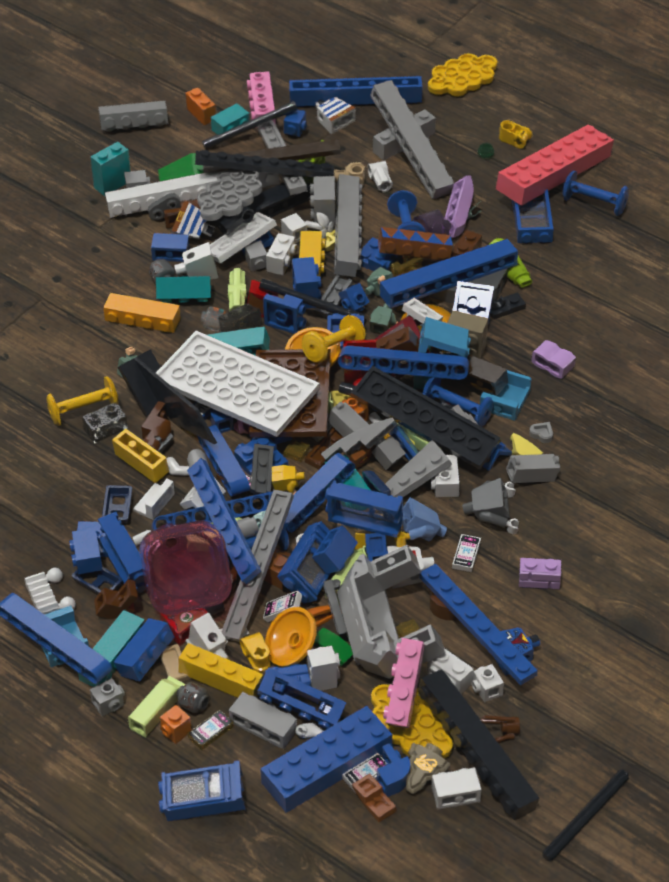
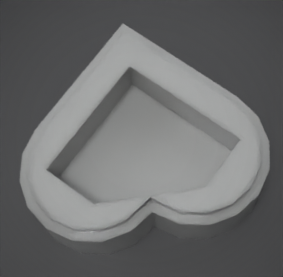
(542, 432)

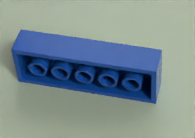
(324, 759)

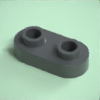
(163, 204)

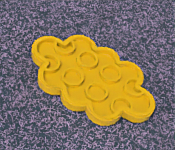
(462, 74)
(423, 727)

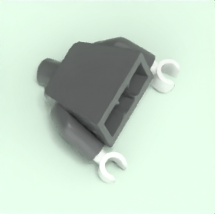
(491, 504)

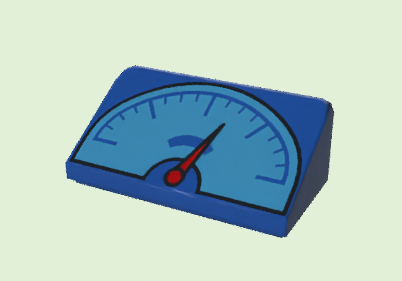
(405, 442)

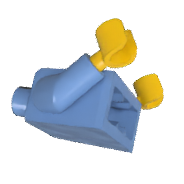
(419, 523)

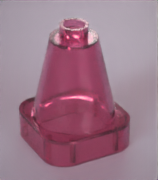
(188, 574)

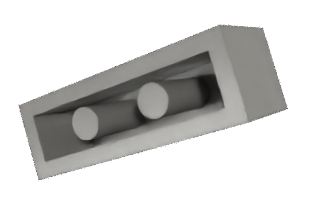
(263, 720)

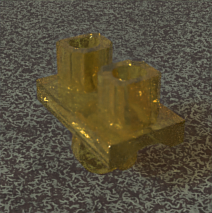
(410, 264)

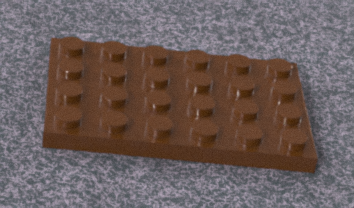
(314, 415)

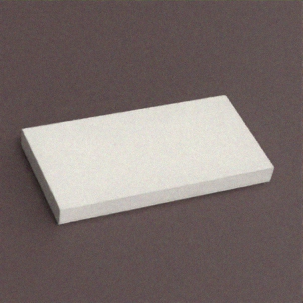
(241, 237)

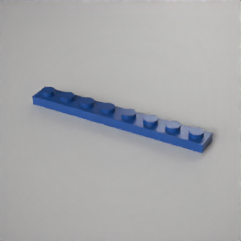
(224, 520)
(478, 624)

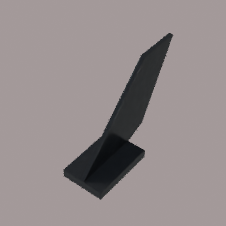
(150, 388)

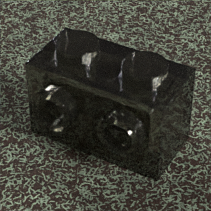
(240, 318)
(104, 422)

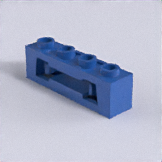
(289, 703)

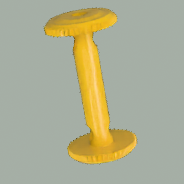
(316, 346)
(81, 401)

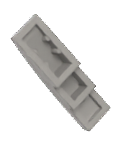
(367, 435)

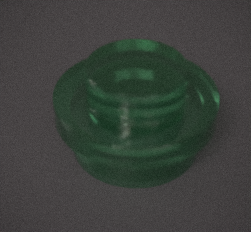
(486, 150)

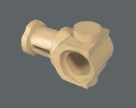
(352, 169)

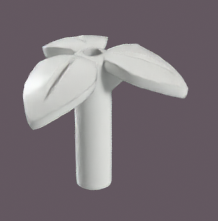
(322, 224)

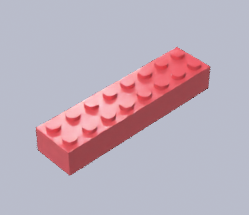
(553, 164)

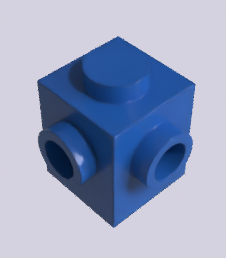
(295, 123)
(354, 297)

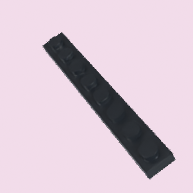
(259, 164)

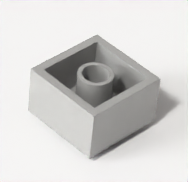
(323, 197)

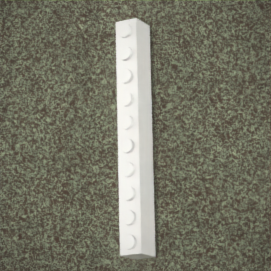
(187, 188)

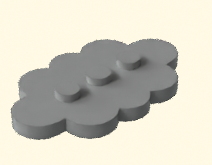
(229, 194)

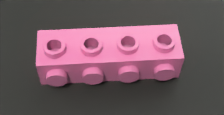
(260, 93)
(405, 682)

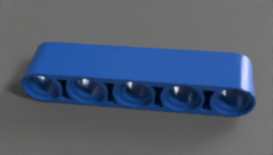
(225, 463)
(313, 492)

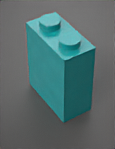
(110, 168)

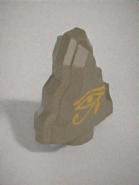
(423, 764)

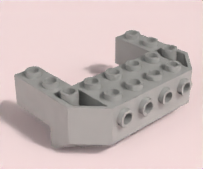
(369, 614)

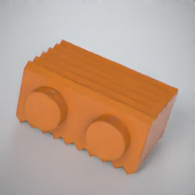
(200, 106)

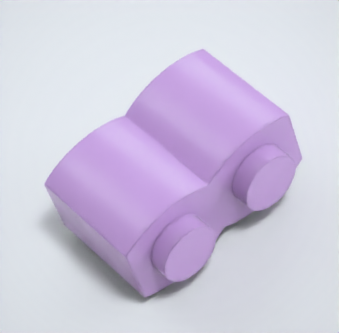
(553, 359)

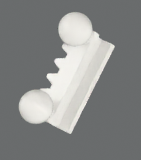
(42, 593)

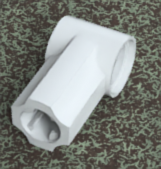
(379, 172)

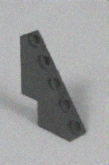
(495, 279)

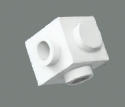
(487, 683)

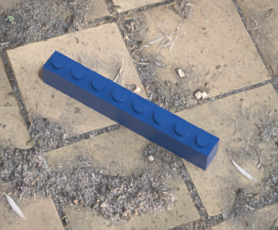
(351, 89)
(448, 273)

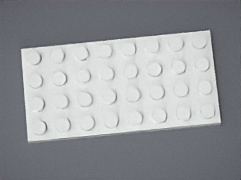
(237, 383)

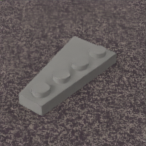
(419, 470)

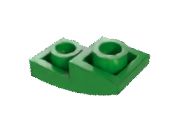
(327, 638)

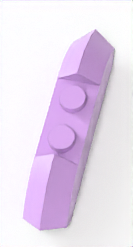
(459, 205)

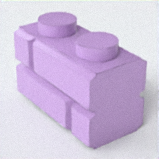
(540, 573)

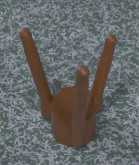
(508, 725)

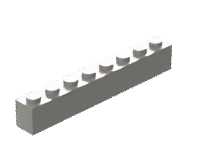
(412, 139)
(348, 226)

